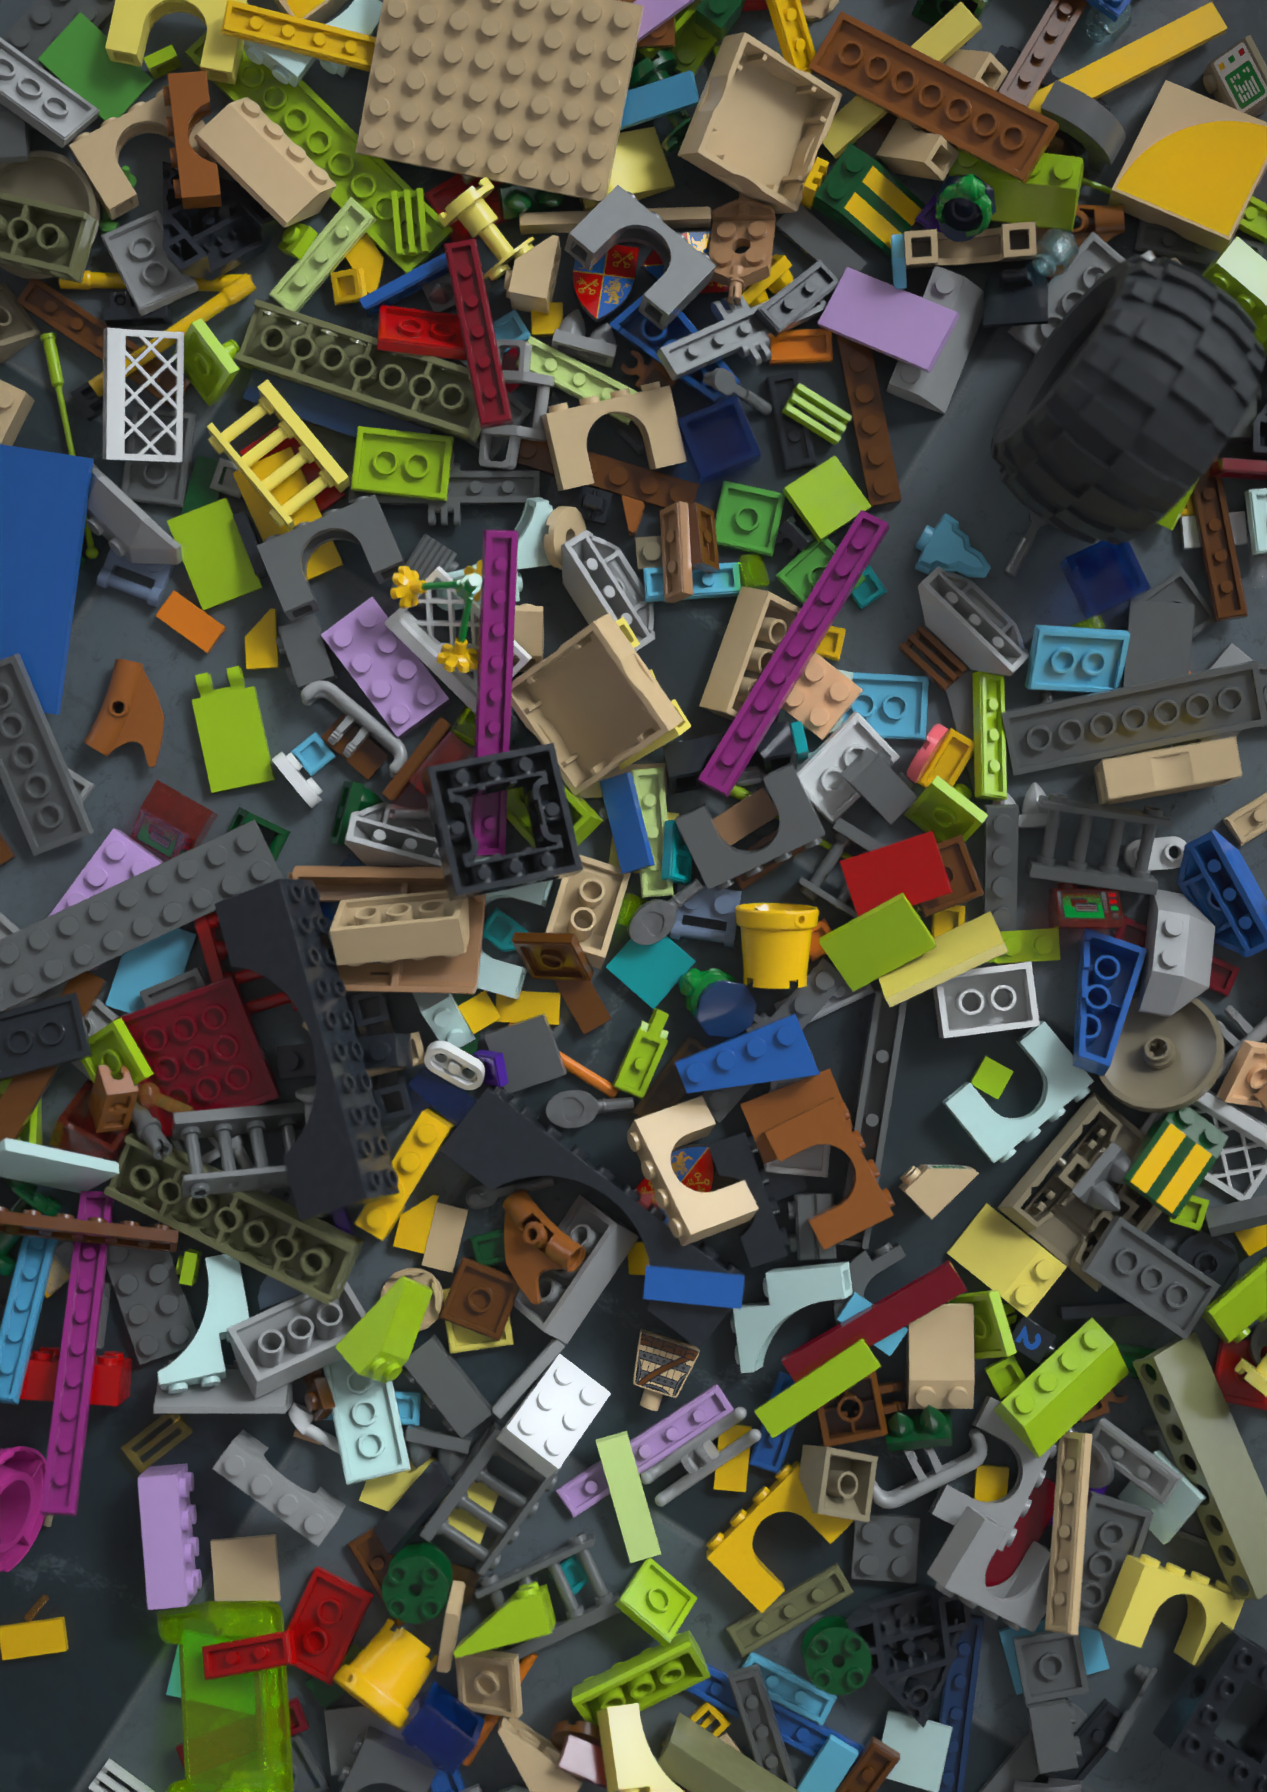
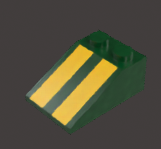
(867, 200)
(1174, 1159)

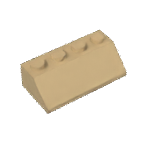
(266, 162)
(747, 646)
(399, 928)

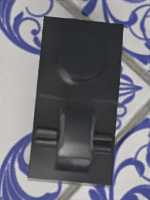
(124, 314)
(591, 502)

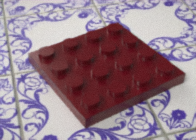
(203, 1050)

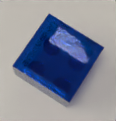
(718, 440)
(1104, 577)
(442, 1728)

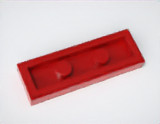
(249, 1655)

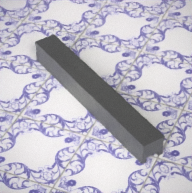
(875, 1091)

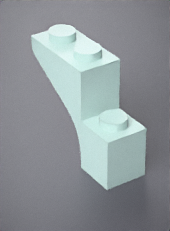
(444, 1018)

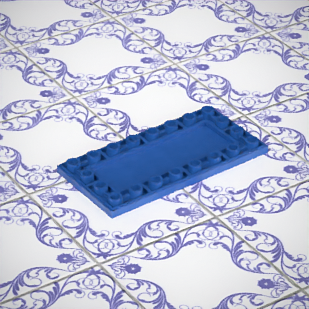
(40, 559)

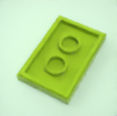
(402, 463)
(214, 554)
(877, 942)

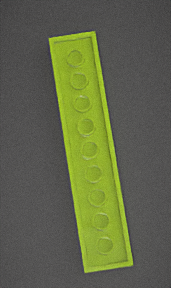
(333, 148)

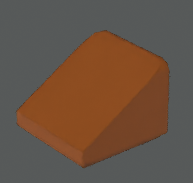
(633, 513)

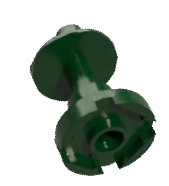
(659, 69)
(28, 1199)
(417, 1582)
(835, 1656)

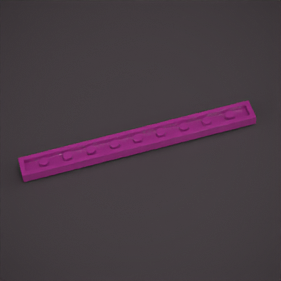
(794, 653)
(495, 678)
(76, 1365)

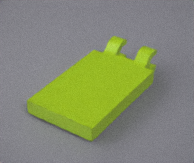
(232, 733)

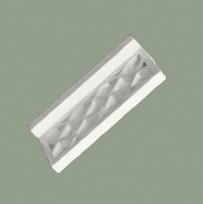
(114, 394)
(427, 647)
(1247, 1127)

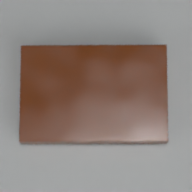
(784, 1104)

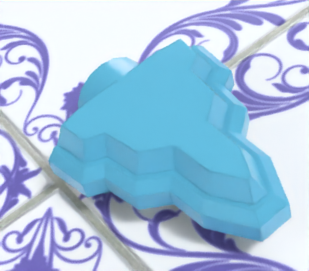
(950, 550)

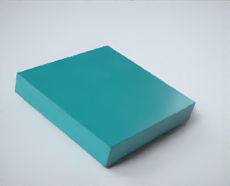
(650, 968)

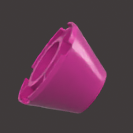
(20, 1502)

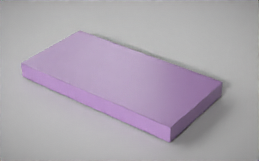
(888, 319)

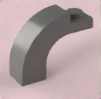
(1086, 122)
(865, 1268)

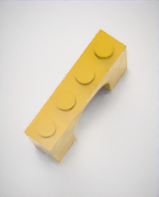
(410, 1164)
(733, 1550)

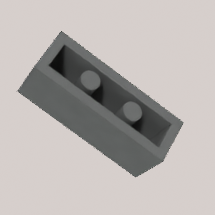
(447, 1387)

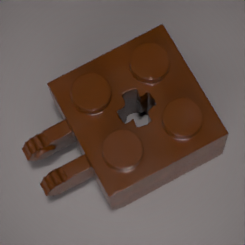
(867, 1417)

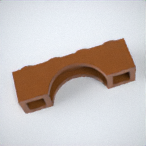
(190, 103)

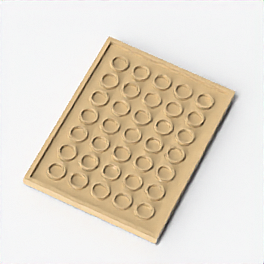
(503, 89)

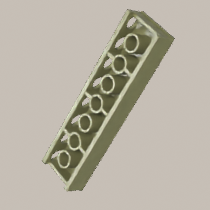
(45, 237)
(352, 369)
(245, 1220)
(1219, 1458)
(709, 1764)

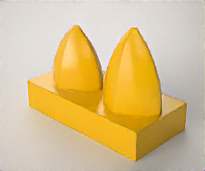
(778, 279)

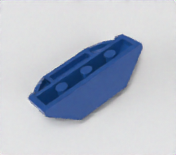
(1225, 892)

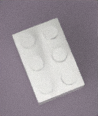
(987, 1001)
(553, 1416)

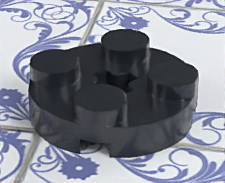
(1220, 1248)

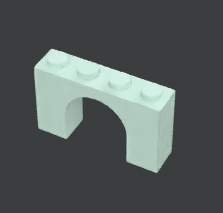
(502, 976)
(1061, 1084)

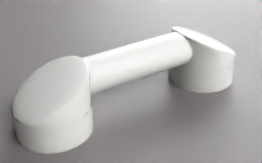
(302, 1421)

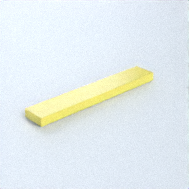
(938, 43)

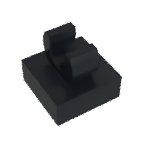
(88, 401)
(797, 532)

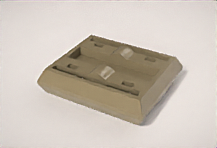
(1062, 1220)

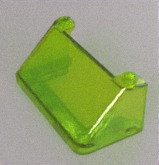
(234, 1724)

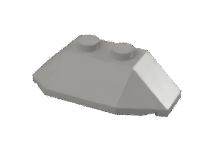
(127, 525)
(606, 583)
(971, 623)
(391, 843)
(1177, 954)

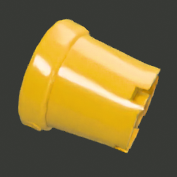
(775, 943)
(388, 1674)

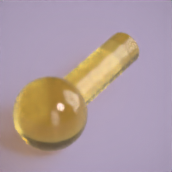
(150, 1096)

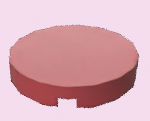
(926, 753)

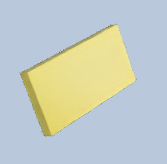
(953, 955)
(388, 1490)

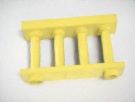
(289, 427)

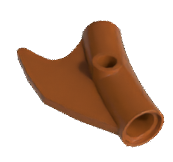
(1103, 220)
(140, 720)
(535, 1244)

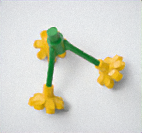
(467, 589)

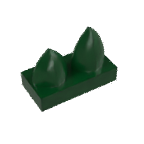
(518, 200)
(352, 798)
(920, 1430)

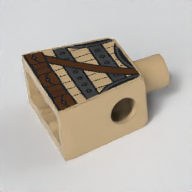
(661, 1367)

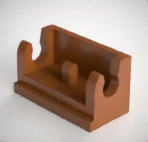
(112, 1100)

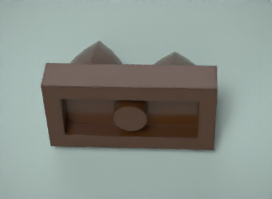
(703, 538)

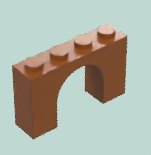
(865, 1202)

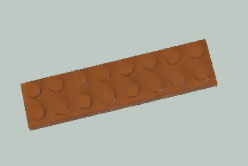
(933, 97)

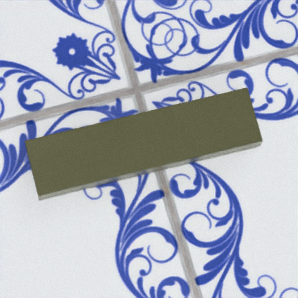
(790, 1610)

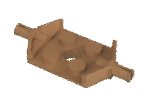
(738, 225)

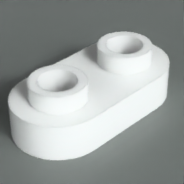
(290, 767)
(1160, 855)
(452, 1065)

